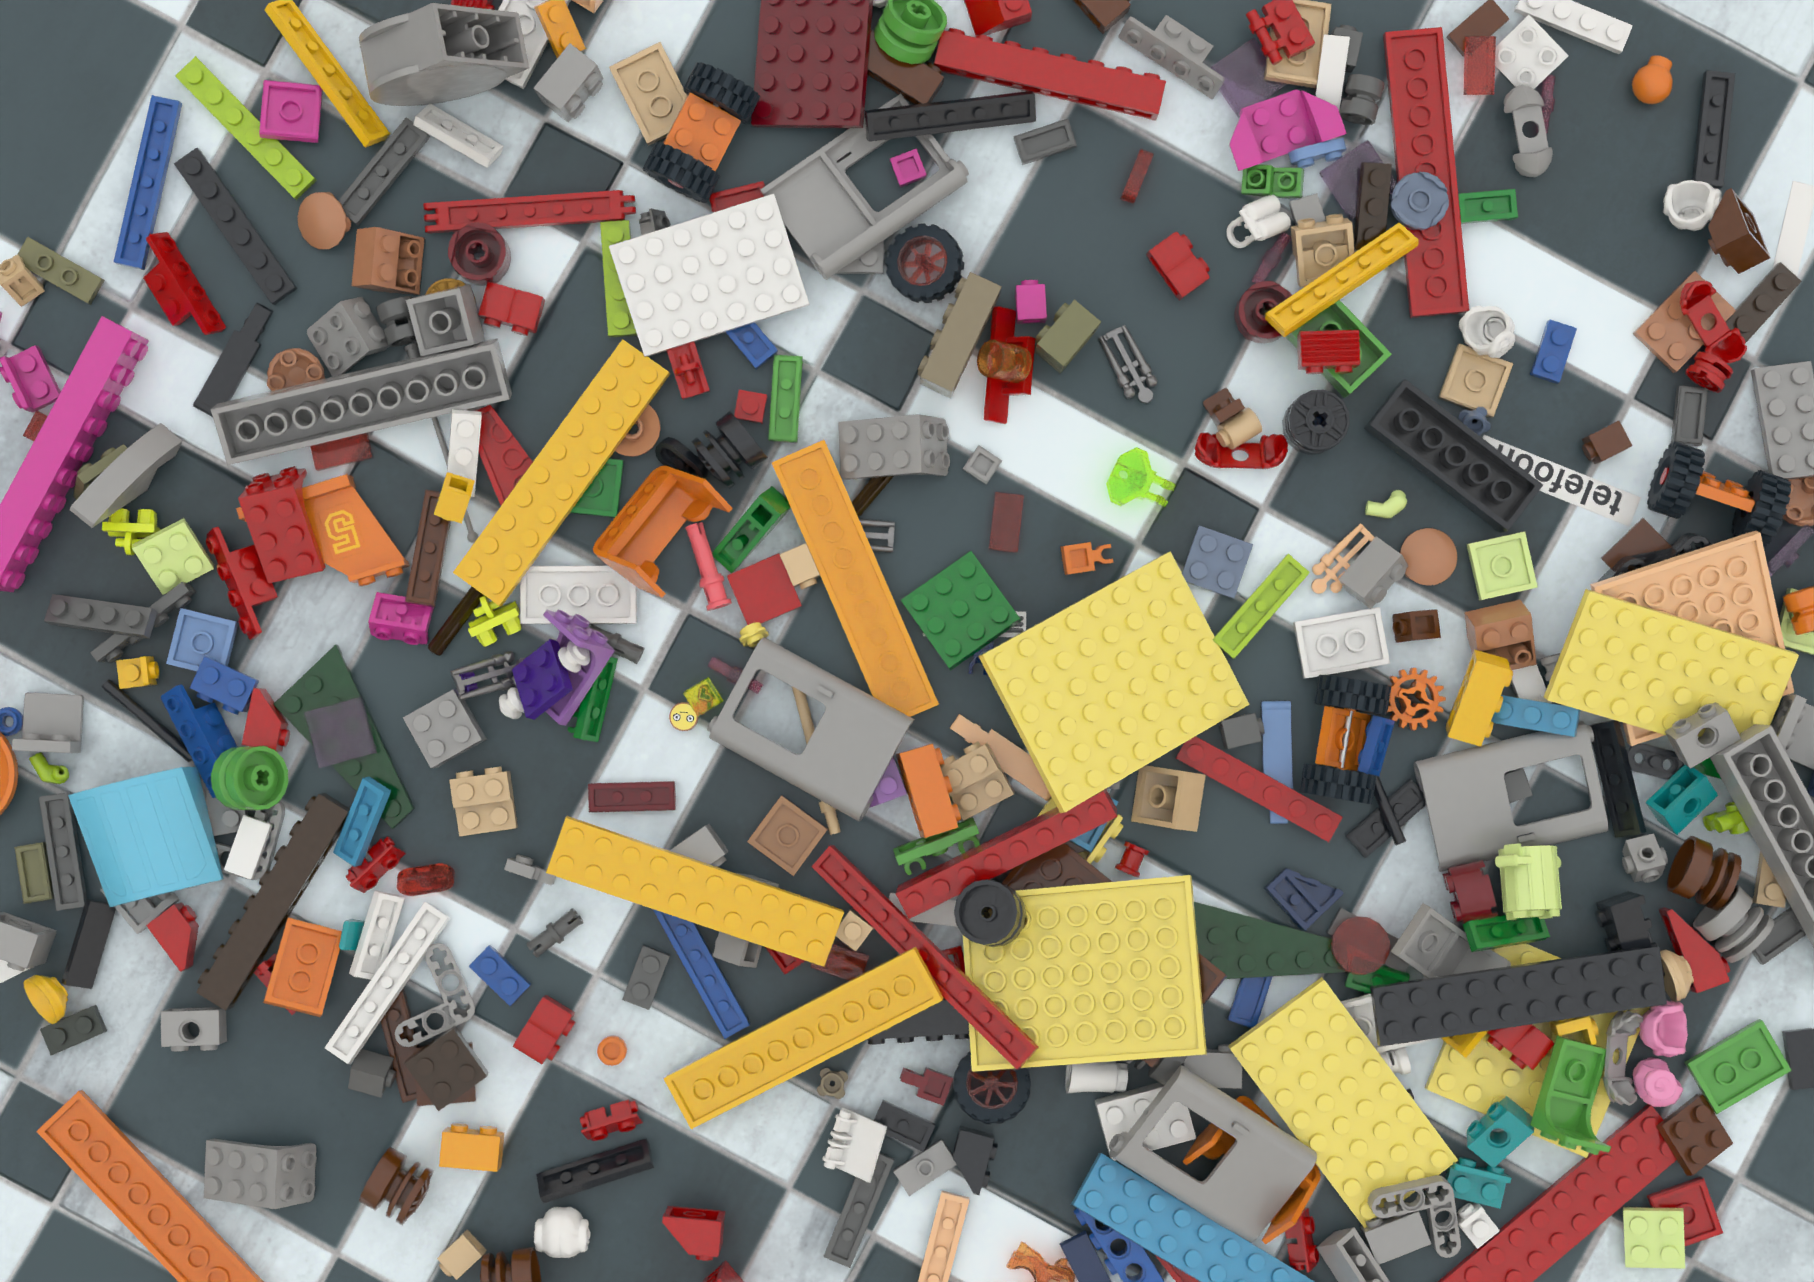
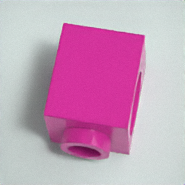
(1030, 302)

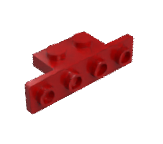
(178, 288)
(996, 389)
(244, 580)

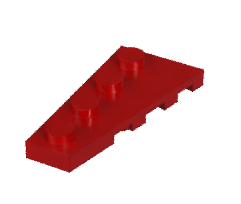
(501, 454)

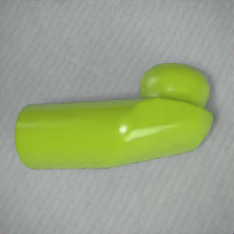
(47, 772)

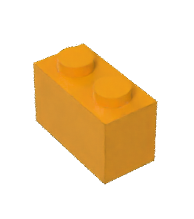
(471, 1148)

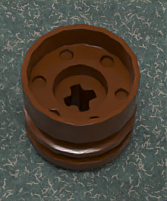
(1704, 873)
(395, 1185)
(523, 1267)

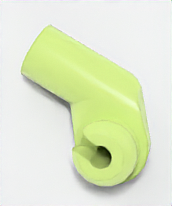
(1389, 508)

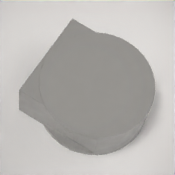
(441, 54)

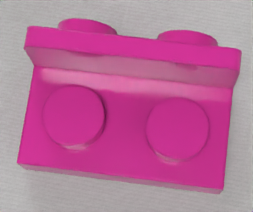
(30, 379)
(399, 620)

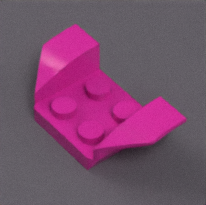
(1283, 125)

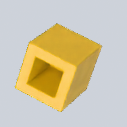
(454, 497)

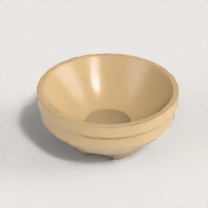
(1677, 975)

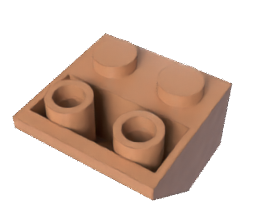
(387, 261)
(1503, 632)

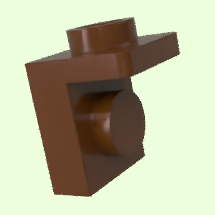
(1222, 406)
(1416, 625)

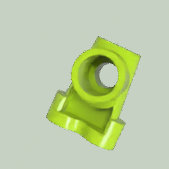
(1726, 820)

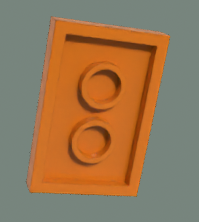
(303, 967)

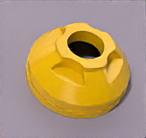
(47, 997)

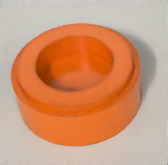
(612, 1050)

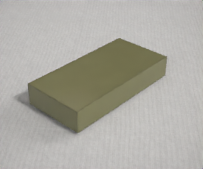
(34, 872)

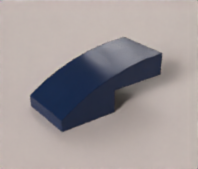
(1084, 1259)

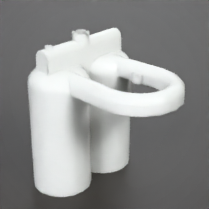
(1261, 219)

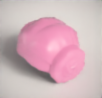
(1665, 1029)
(1656, 1083)

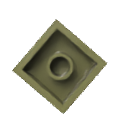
(1067, 335)

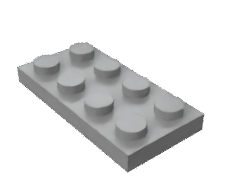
(1786, 417)

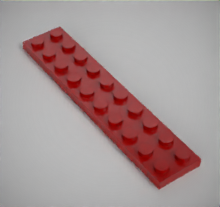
(1426, 145)
(1571, 1206)

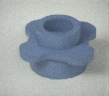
(1479, 414)

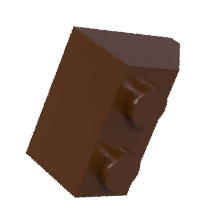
(1736, 234)

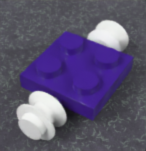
(542, 679)

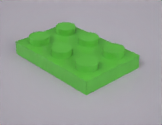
(1738, 1066)

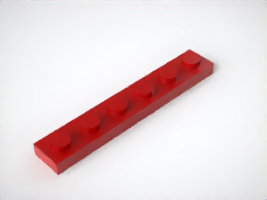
(1259, 787)

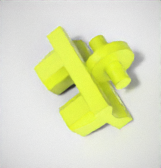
(119, 526)
(483, 626)

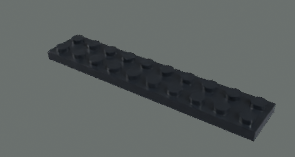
(1518, 995)

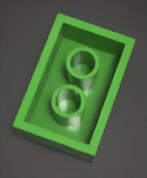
(1372, 351)

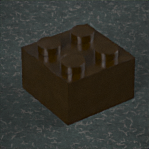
(446, 1068)

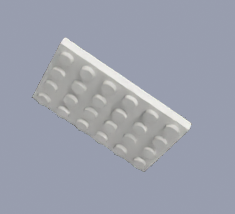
(709, 275)

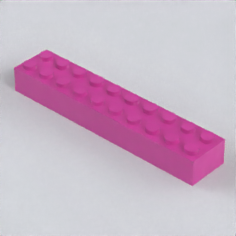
(64, 445)

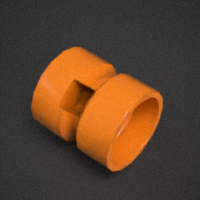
(1802, 606)

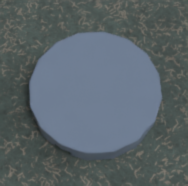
(1419, 201)

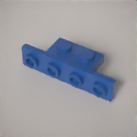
(200, 729)

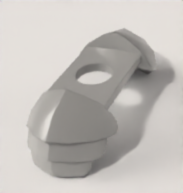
(1534, 152)
(1615, 1083)

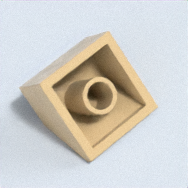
(1168, 798)

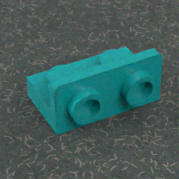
(1477, 1183)

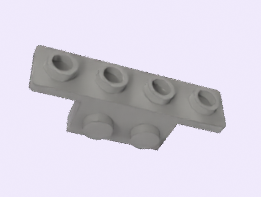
(1176, 51)

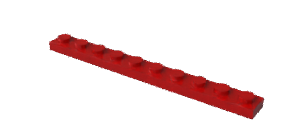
(904, 935)

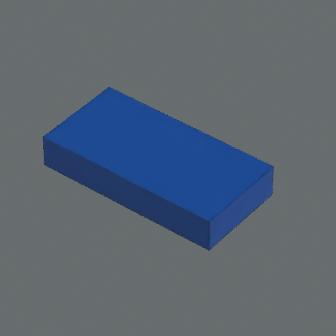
(1249, 1000)

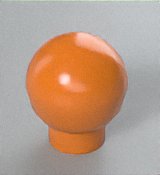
(1653, 81)

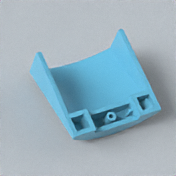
(148, 834)

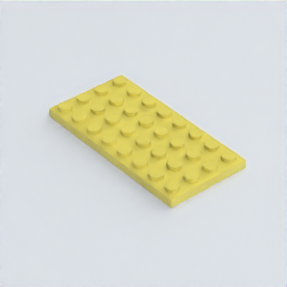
(1663, 668)
(1341, 1098)

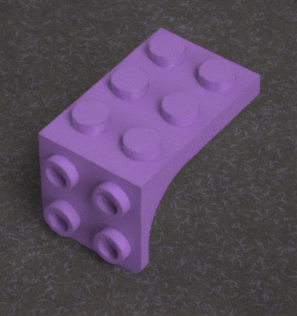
(577, 630)

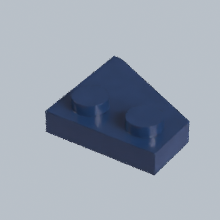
(1301, 897)

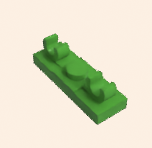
(936, 844)

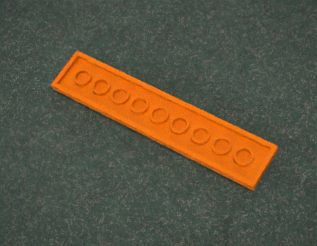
(141, 1195)

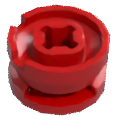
(1709, 371)

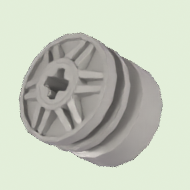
(1735, 926)

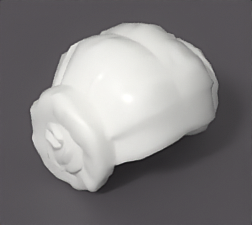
(1691, 204)
(1488, 330)
(562, 1233)

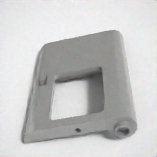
(833, 217)
(846, 748)
(1471, 802)
(1250, 1178)

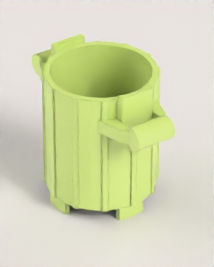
(1529, 881)

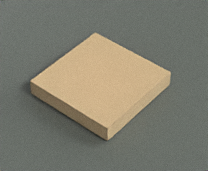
(1475, 380)

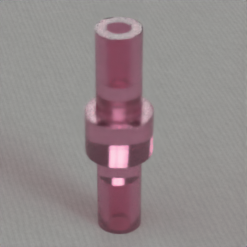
(1549, 101)
(1271, 258)
(733, 674)

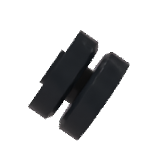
(973, 915)

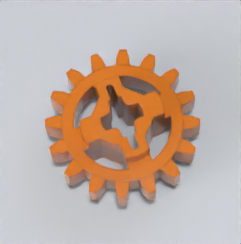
(1408, 711)

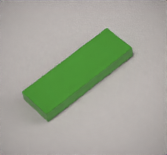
(785, 398)

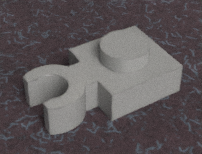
(523, 866)

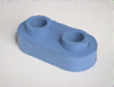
(1330, 150)

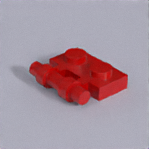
(1287, 26)

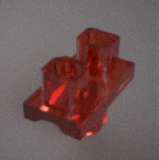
(843, 963)

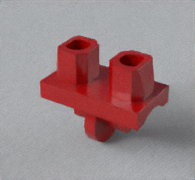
(688, 370)

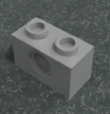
(1718, 735)
(210, 1023)

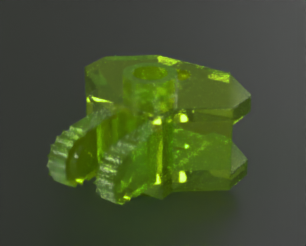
(1138, 482)

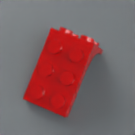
(281, 525)

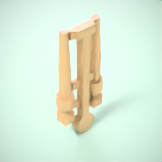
(1319, 585)

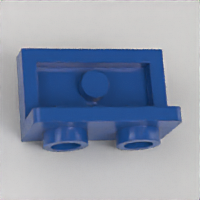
(224, 685)

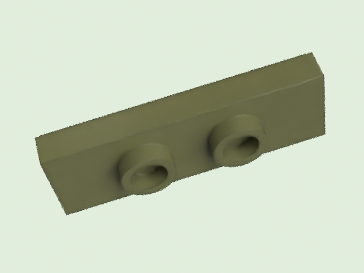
(60, 271)

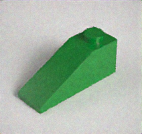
(751, 529)

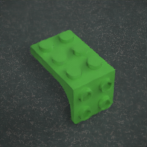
(1568, 1095)

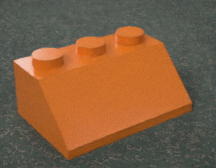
(928, 790)

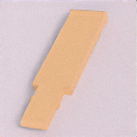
(1010, 757)

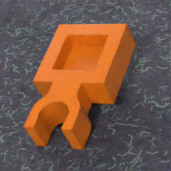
(1081, 557)

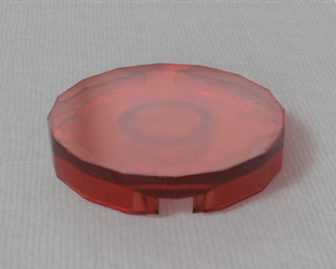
(1360, 945)

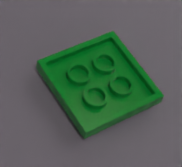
(960, 610)

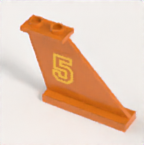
(349, 532)

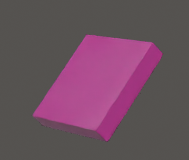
(290, 111)

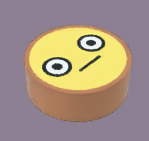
(683, 717)

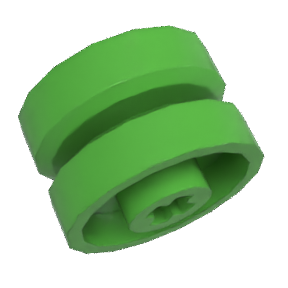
(910, 29)
(249, 778)

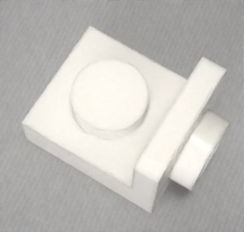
(1476, 1224)

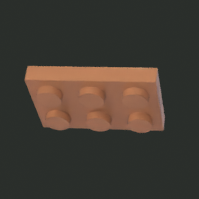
(1671, 333)

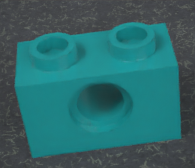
(1681, 799)
(1493, 1145)

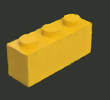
(1479, 698)

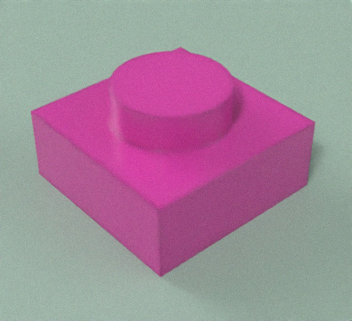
(908, 167)

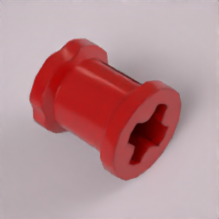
(1132, 859)

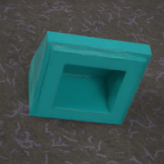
(351, 934)

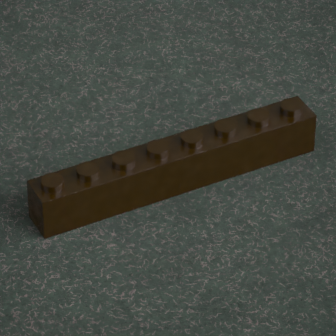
(274, 901)

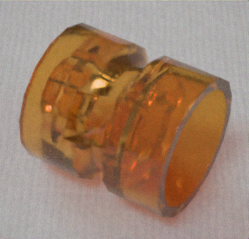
(1004, 361)

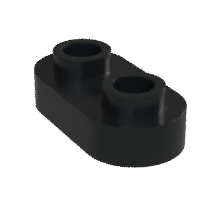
(677, 456)
(1653, 760)

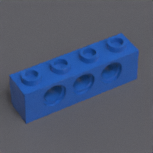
(1119, 1260)

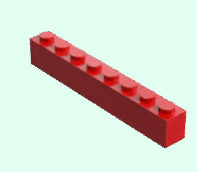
(1050, 74)
(1003, 853)

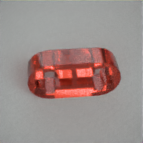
(1137, 176)

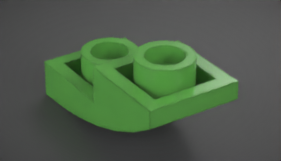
(1269, 180)

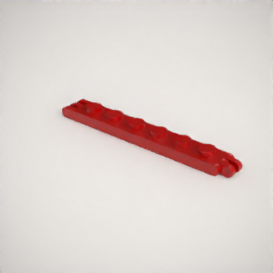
(530, 210)

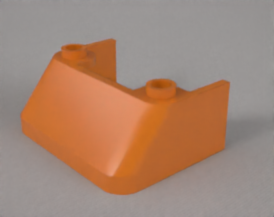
(652, 520)
(1215, 1142)

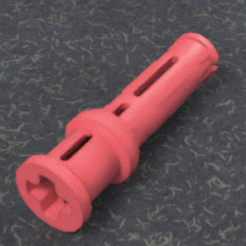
(711, 579)

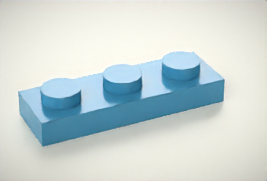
(1537, 716)
(362, 821)

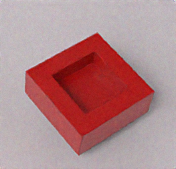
(750, 406)

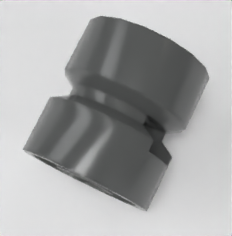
(1361, 97)
(393, 313)

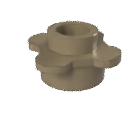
(825, 1087)

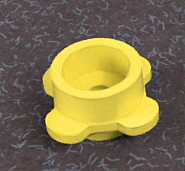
(752, 634)

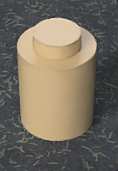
(1238, 429)

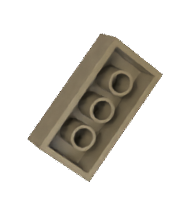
(960, 335)

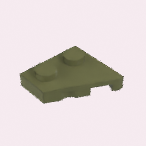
(90, 472)

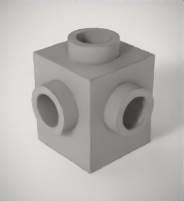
(1644, 858)

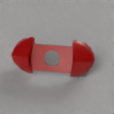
(1719, 340)
(1262, 455)

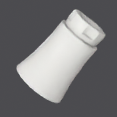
(1096, 1077)

